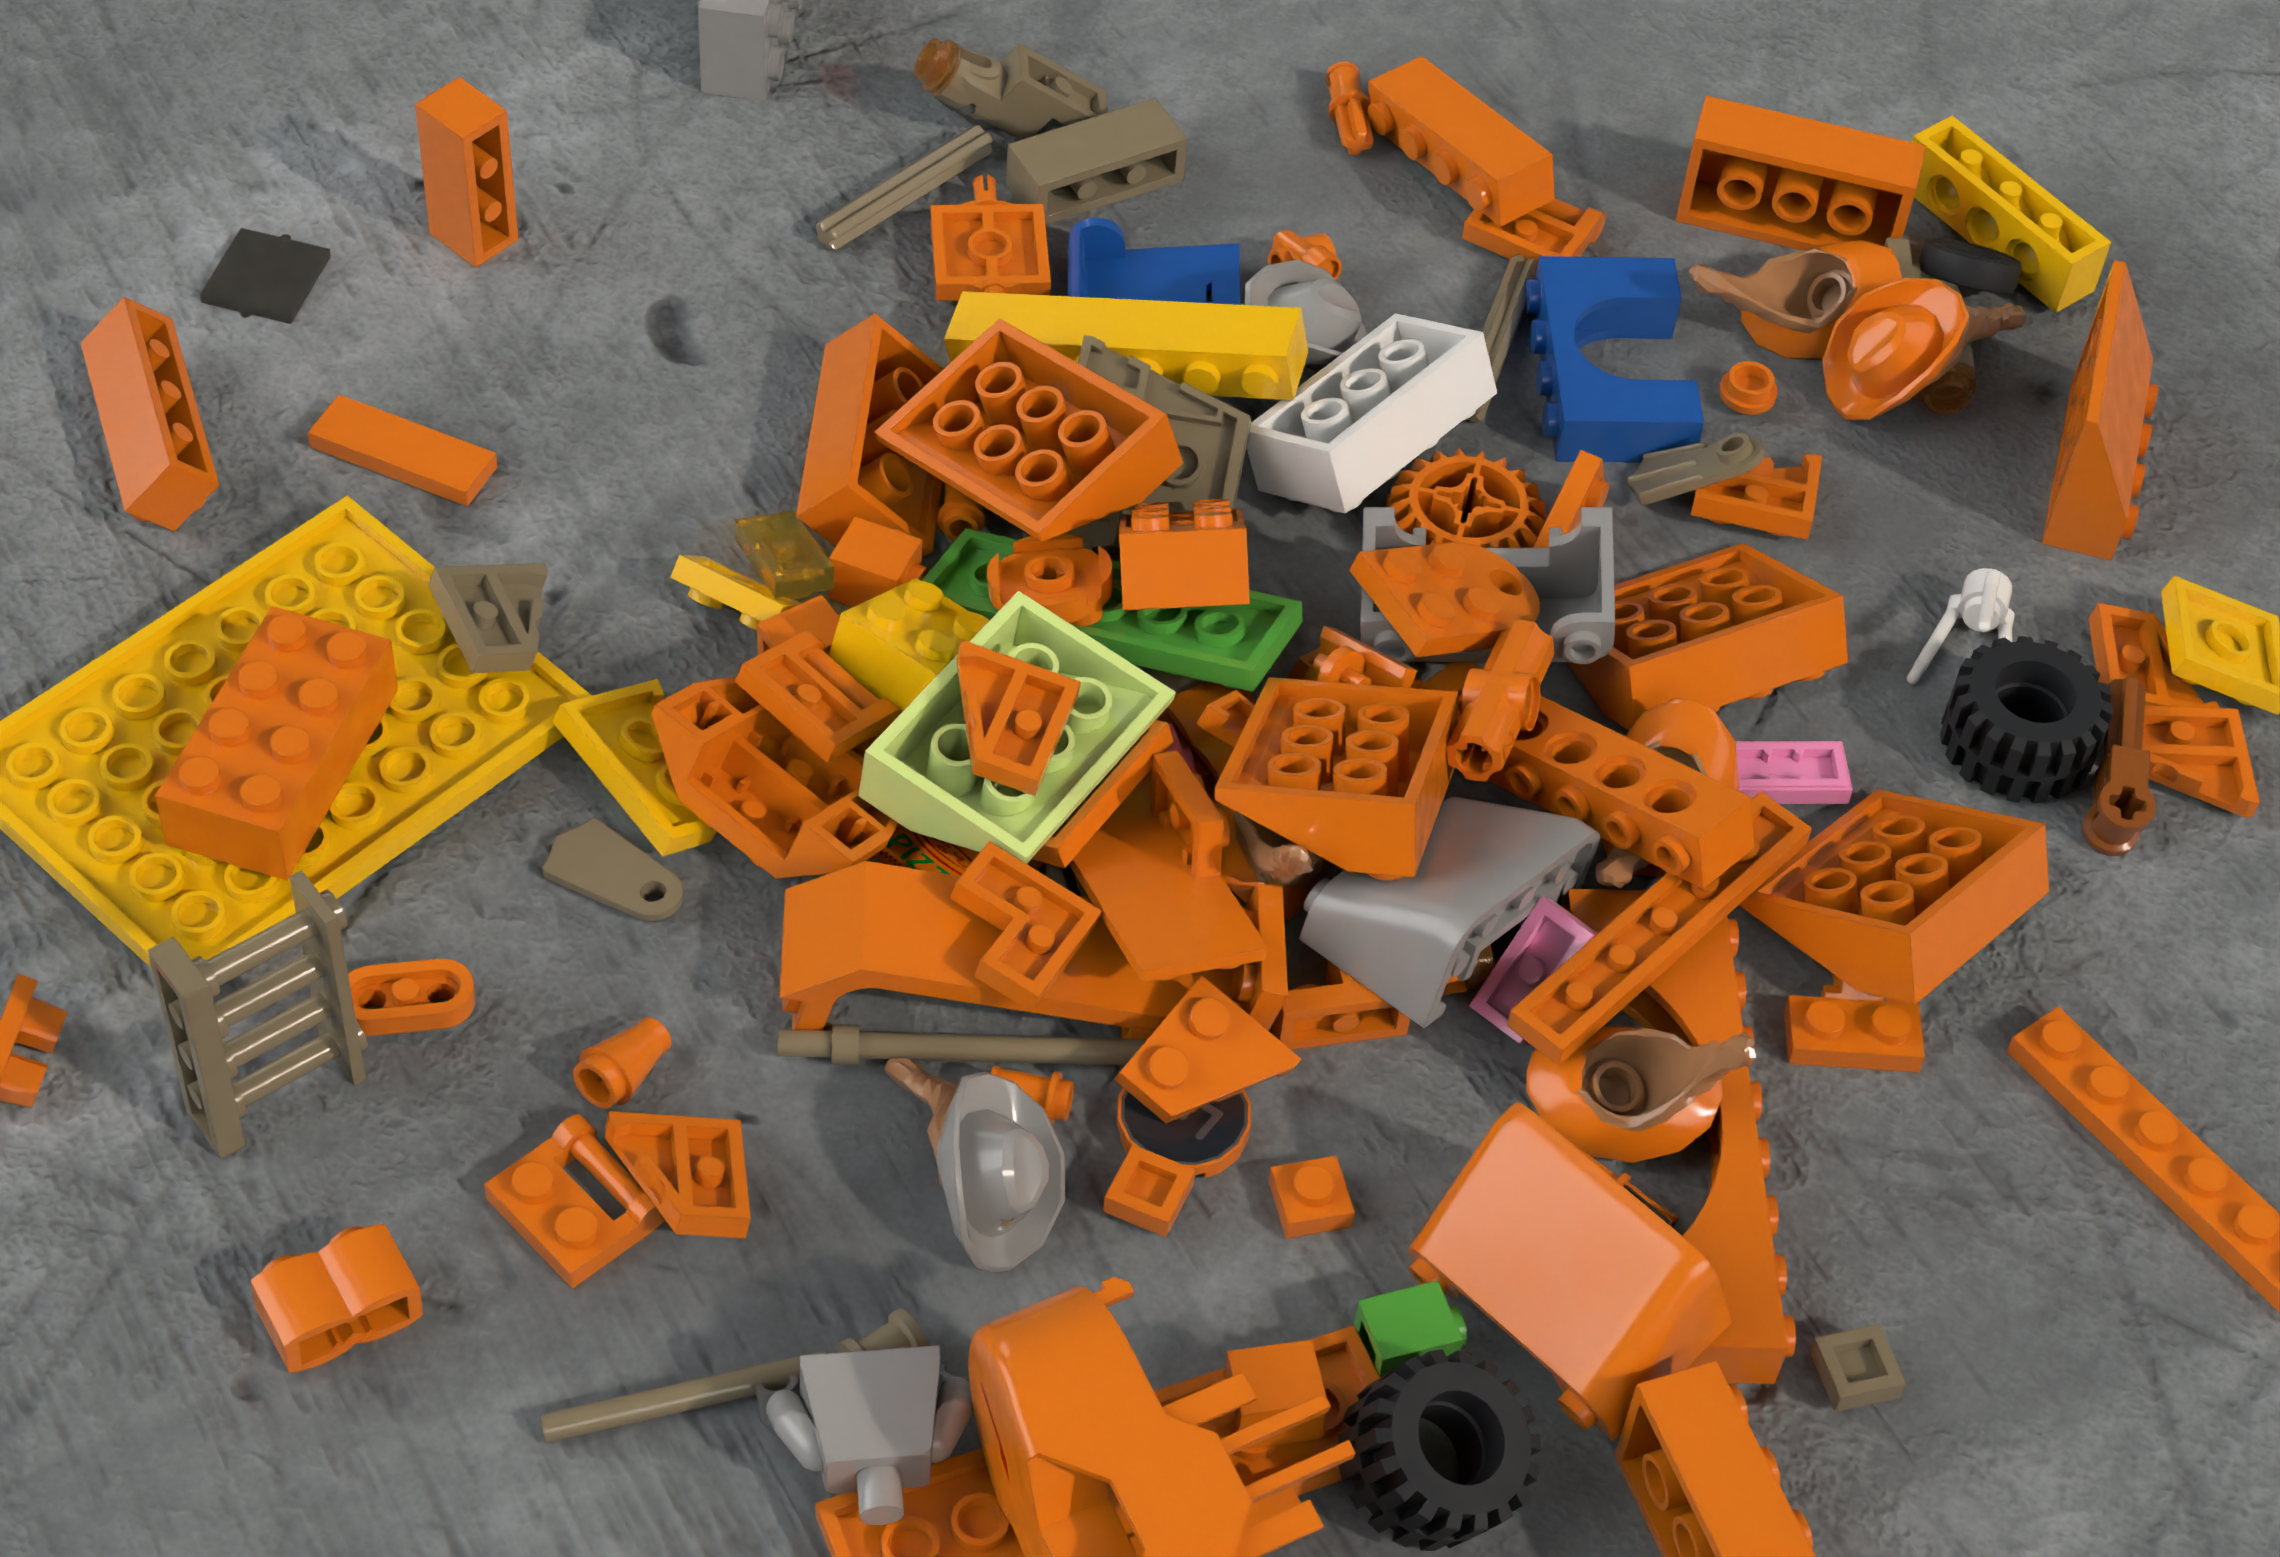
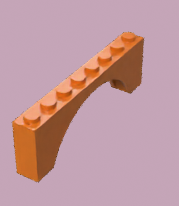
(1703, 1003)

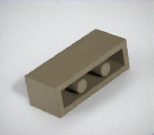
(1097, 160)

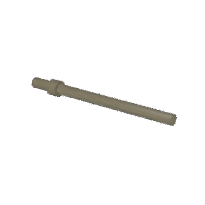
(847, 1044)

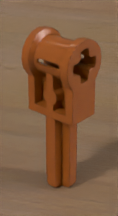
(2121, 790)

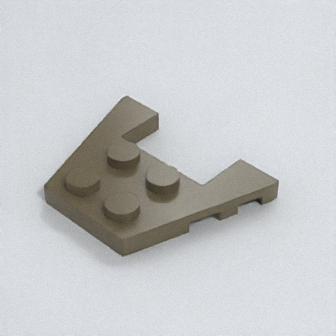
(1207, 432)

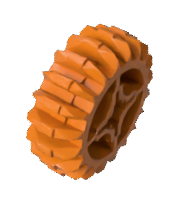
(1442, 492)

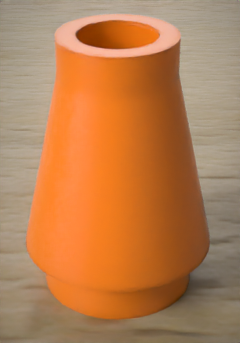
(618, 1065)

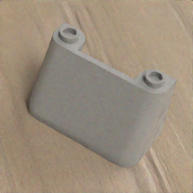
(1569, 577)
(1471, 887)

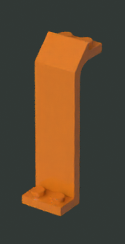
(907, 936)

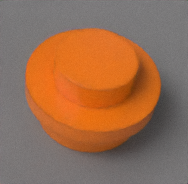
(1749, 388)

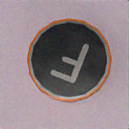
(1201, 1140)

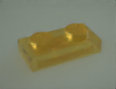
(784, 554)

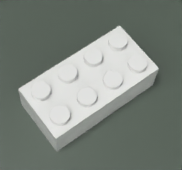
(1370, 412)

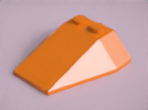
(765, 785)

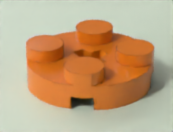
(1078, 581)

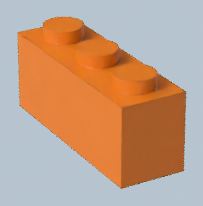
(467, 171)

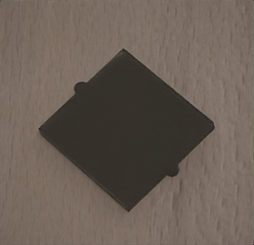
(265, 275)

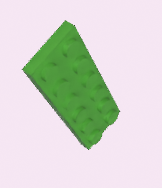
(1204, 642)

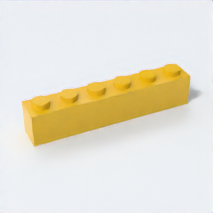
(1205, 345)

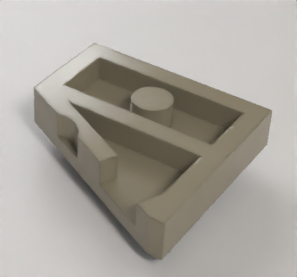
(492, 612)

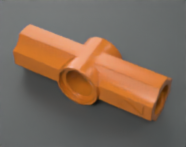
(1500, 700)

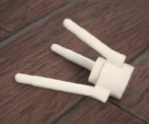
(1981, 605)

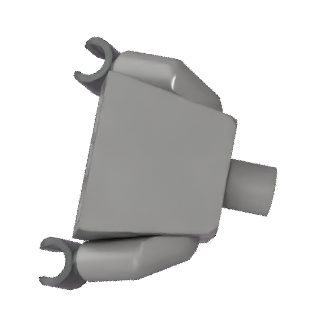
(870, 1422)

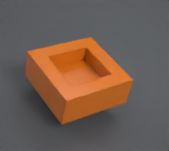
(1149, 1190)
(1311, 1197)

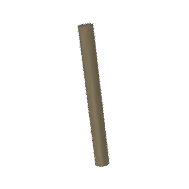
(668, 1399)

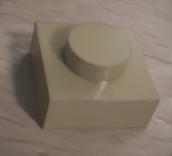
(1857, 1367)

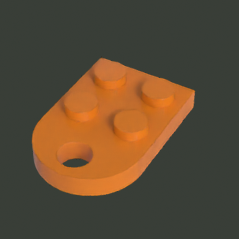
(1446, 595)

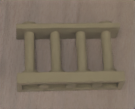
(199, 1024)

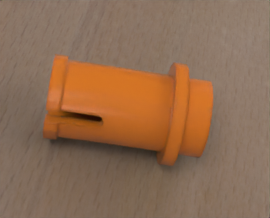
(959, 513)
(1049, 1092)

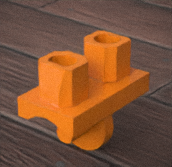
(1354, 662)
(30, 1024)

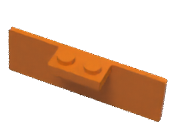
(1161, 878)

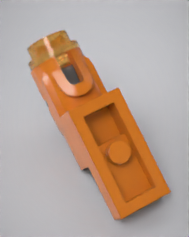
(1350, 1011)

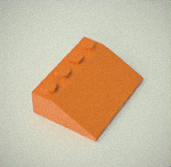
(2104, 429)
(1034, 435)
(1715, 634)
(1345, 770)
(1904, 891)

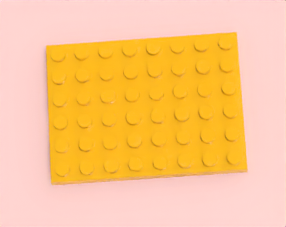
(101, 742)

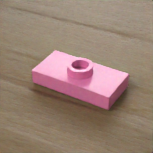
(1794, 771)

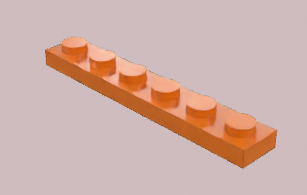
(1649, 940)
(2155, 1147)

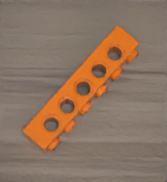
(1622, 790)

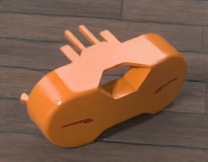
(1098, 1463)

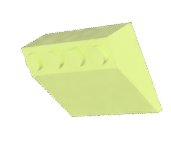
(923, 763)

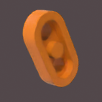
(408, 996)

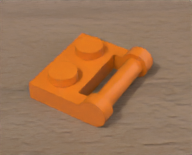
(1546, 231)
(815, 696)
(559, 1215)

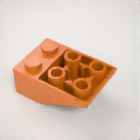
(1183, 556)

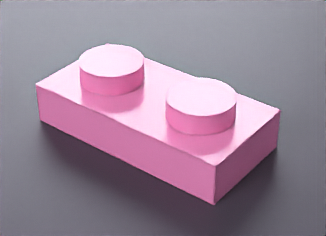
(1536, 951)

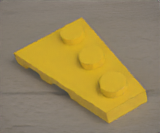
(624, 751)

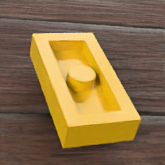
(719, 585)

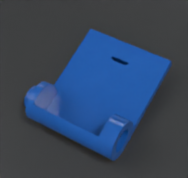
(1105, 269)

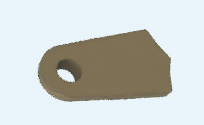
(1694, 466)
(613, 872)

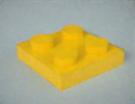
(2223, 644)

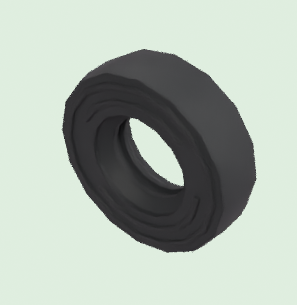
(1970, 265)

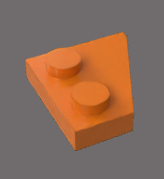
(1582, 488)
(1765, 498)
(2137, 646)
(1012, 715)
(1203, 1055)
(687, 1169)

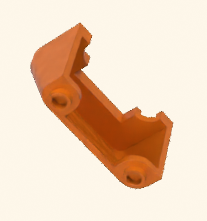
(1570, 1268)

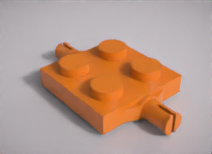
(989, 246)

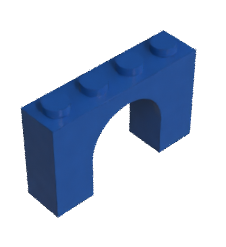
(1588, 408)

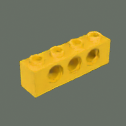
(2008, 212)

